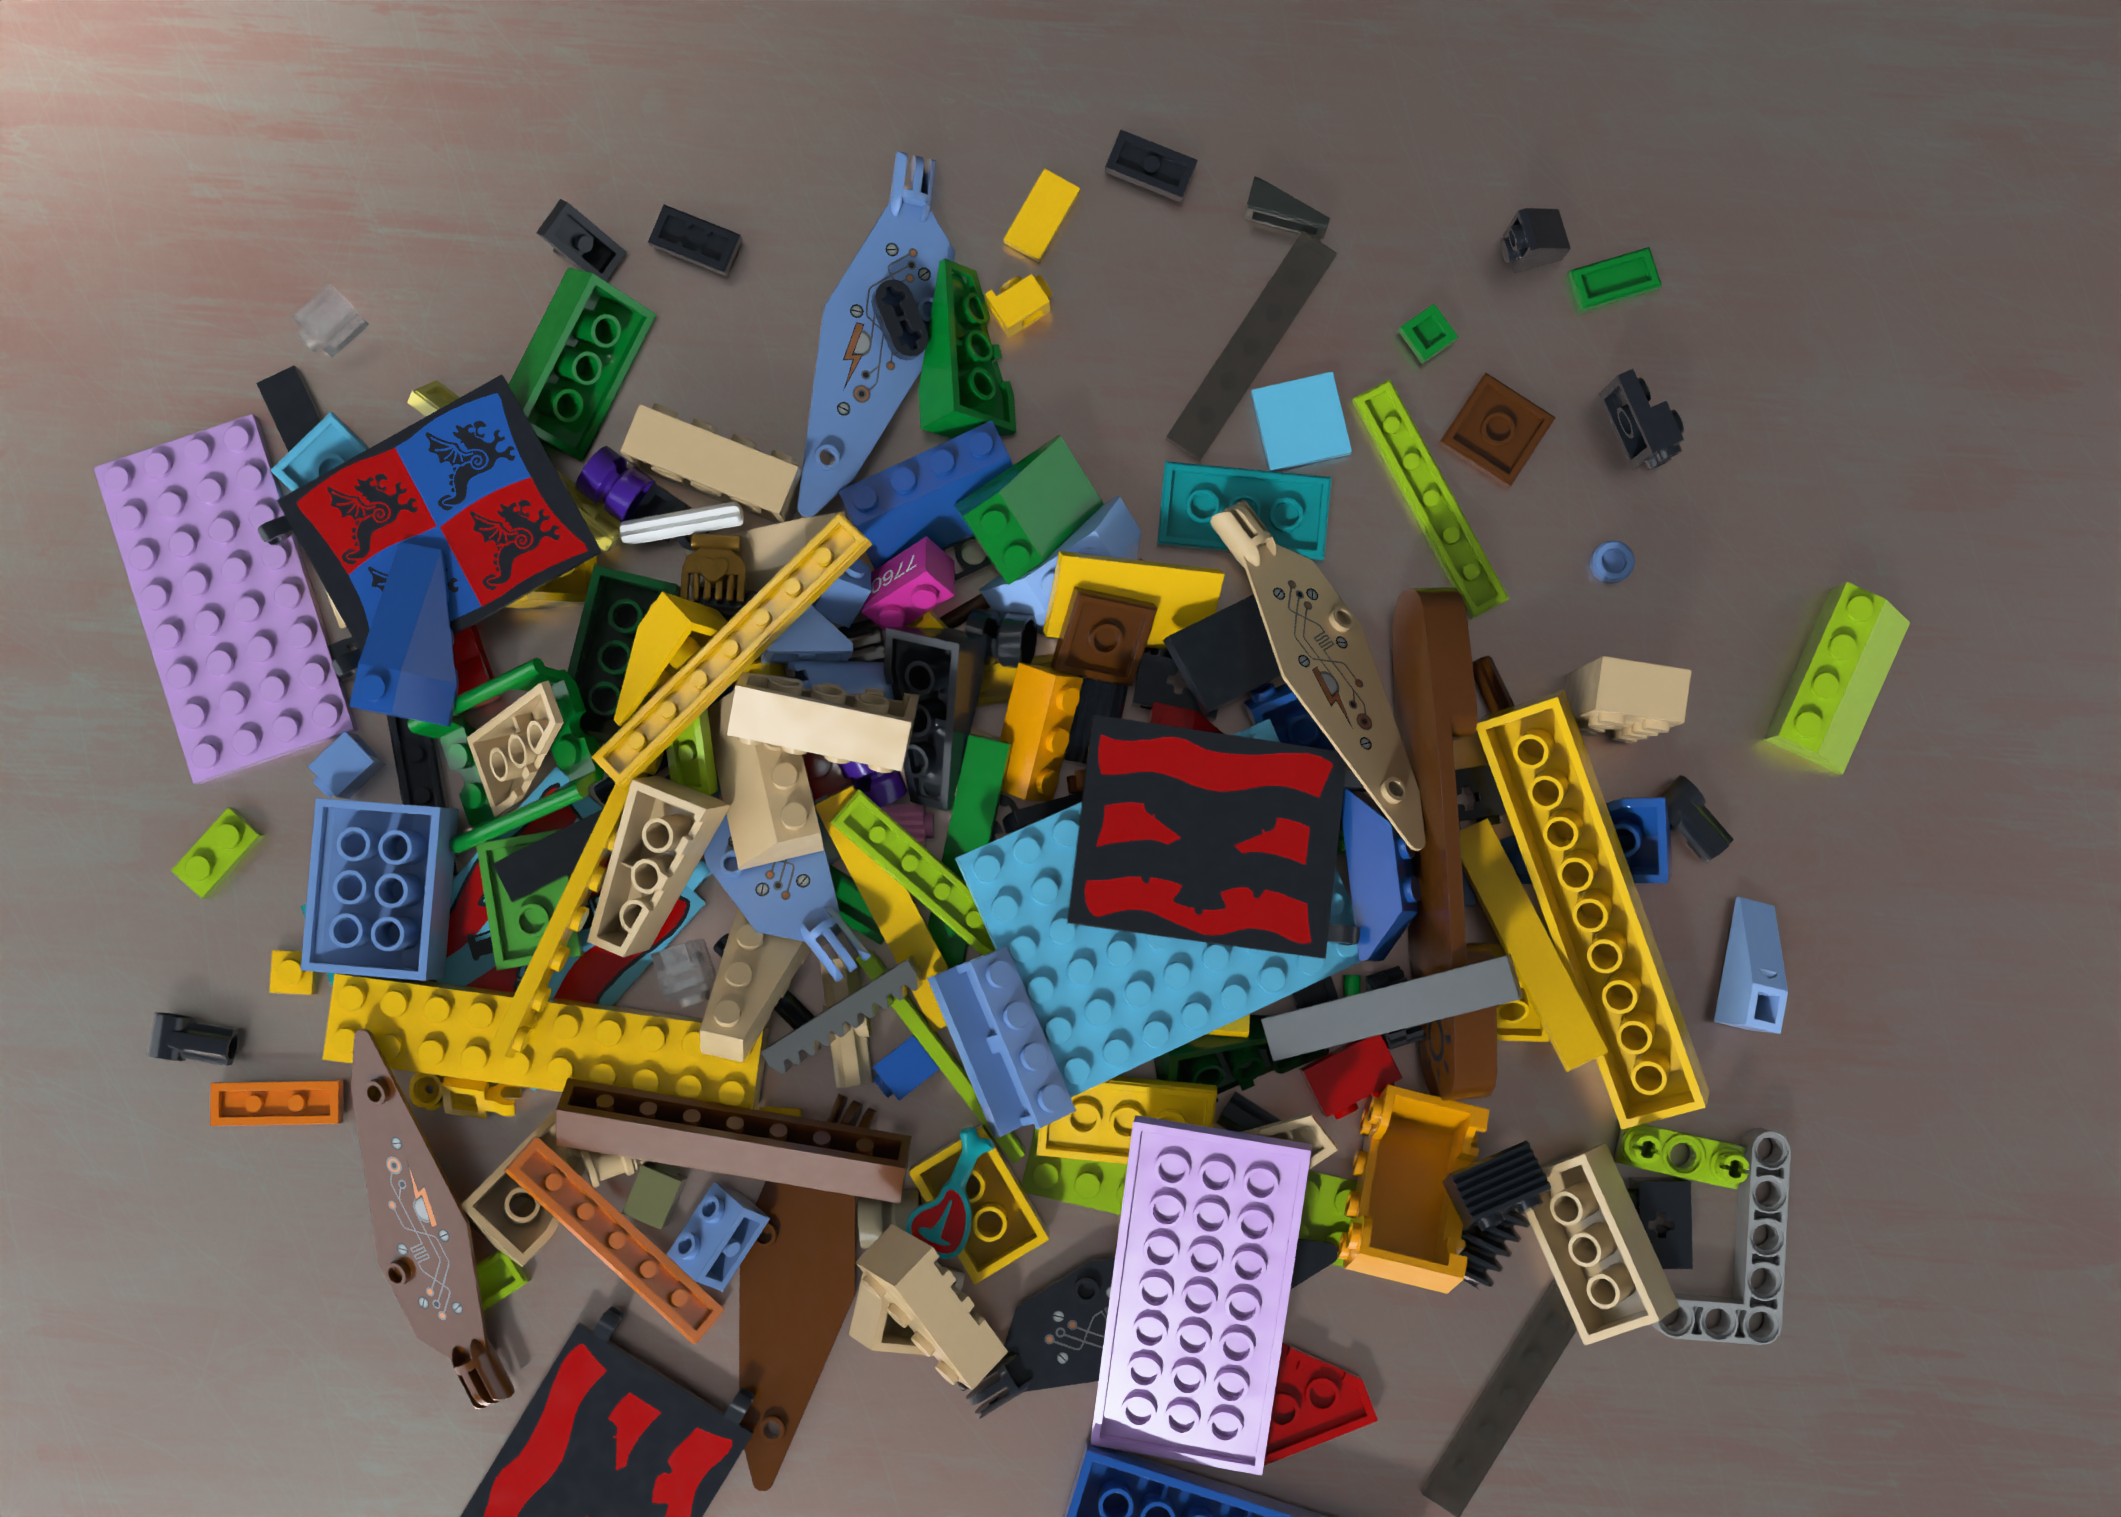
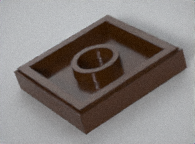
(1497, 430)
(1103, 636)

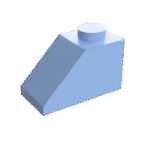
(809, 639)

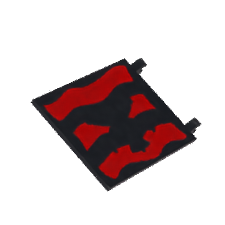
(1209, 838)
(612, 1440)

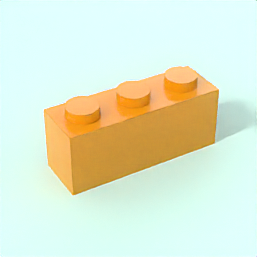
(1039, 728)

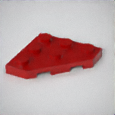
(1313, 1404)

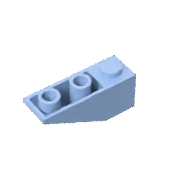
(1753, 973)

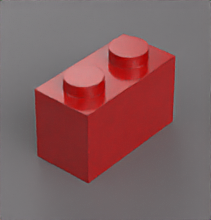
(1350, 1075)

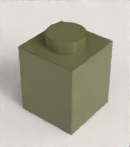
(655, 1194)

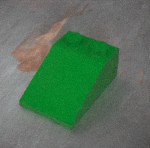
(1030, 509)

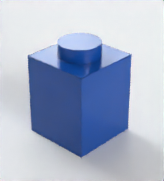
(904, 1069)

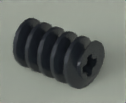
(1485, 1245)

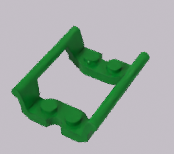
(570, 749)

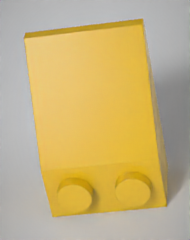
(662, 646)

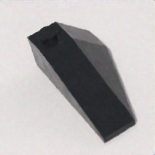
(947, 675)

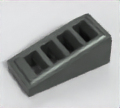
(1280, 210)

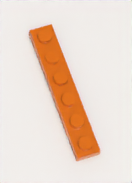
(614, 1239)

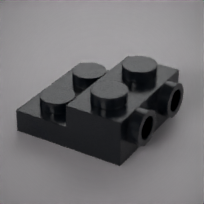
(1645, 432)

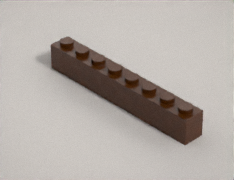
(732, 1140)

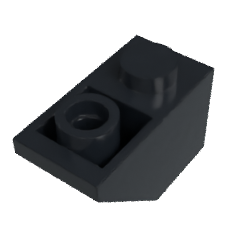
(1534, 239)

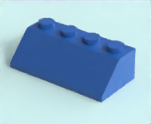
(920, 494)

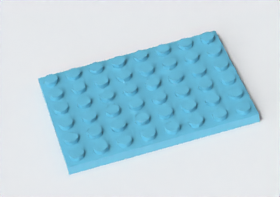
(1119, 994)

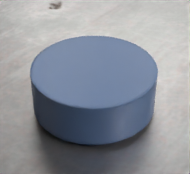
(1612, 562)

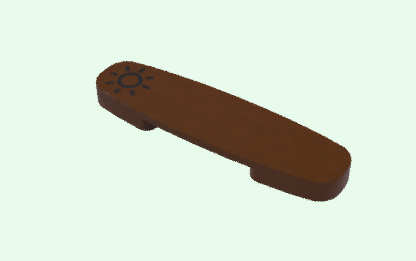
(1432, 709)

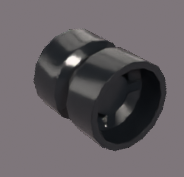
(1007, 639)

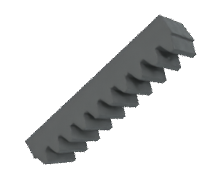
(839, 1016)

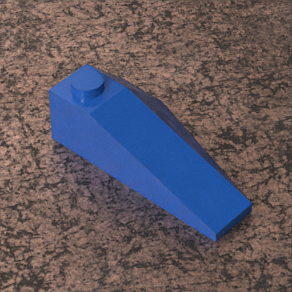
(1643, 835)

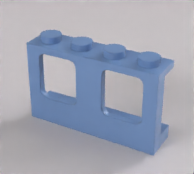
(1001, 1043)

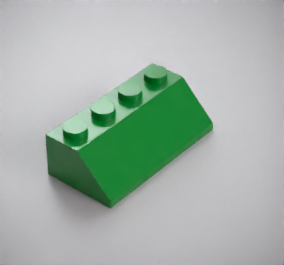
(578, 360)

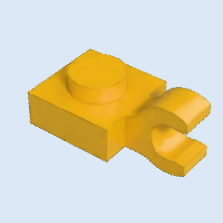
(476, 1098)

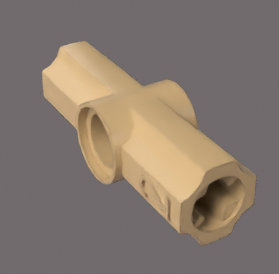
(851, 1052)

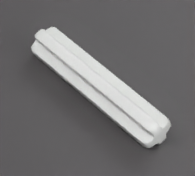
(681, 523)

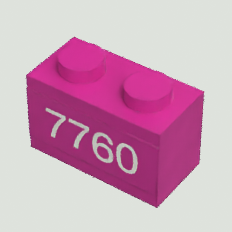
(910, 585)

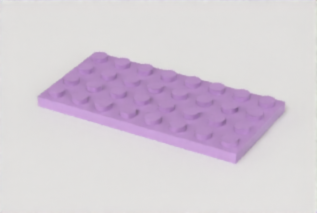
(219, 605)
(1199, 1293)

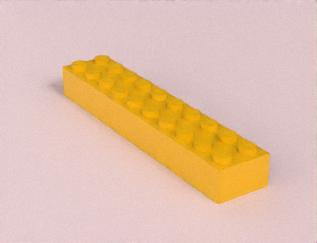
(1593, 908)
(451, 1027)

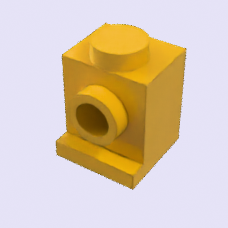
(1019, 303)

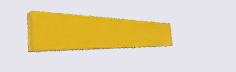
(891, 909)
(1530, 947)

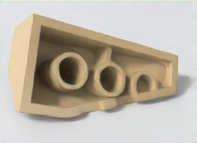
(772, 547)
(514, 746)
(508, 1213)

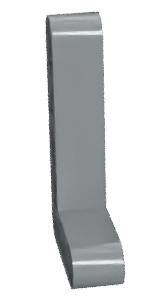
(1748, 1257)

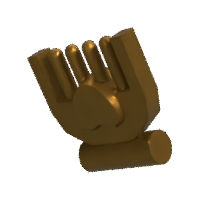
(716, 564)

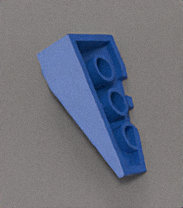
(409, 649)

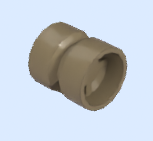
(878, 1215)

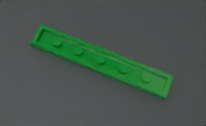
(971, 823)

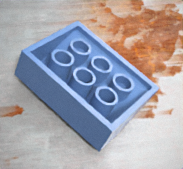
(379, 889)

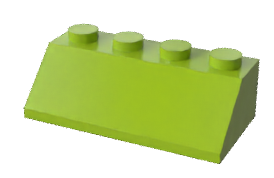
(1838, 677)

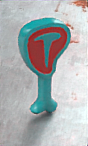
(948, 1218)

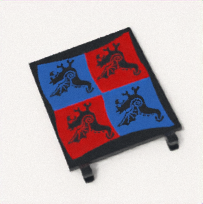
(450, 482)

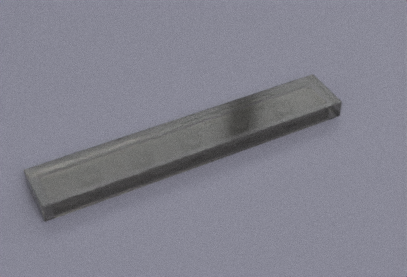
(1251, 346)
(1502, 1404)

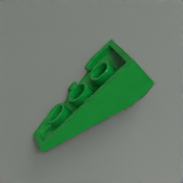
(960, 366)

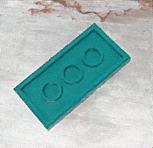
(1286, 503)

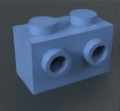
(718, 1236)

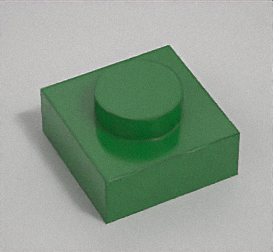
(1428, 333)

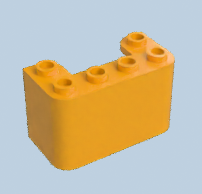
(1400, 1209)

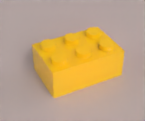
(1002, 1213)

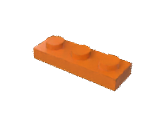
(276, 1102)

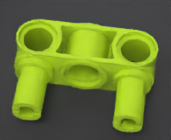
(1708, 1162)

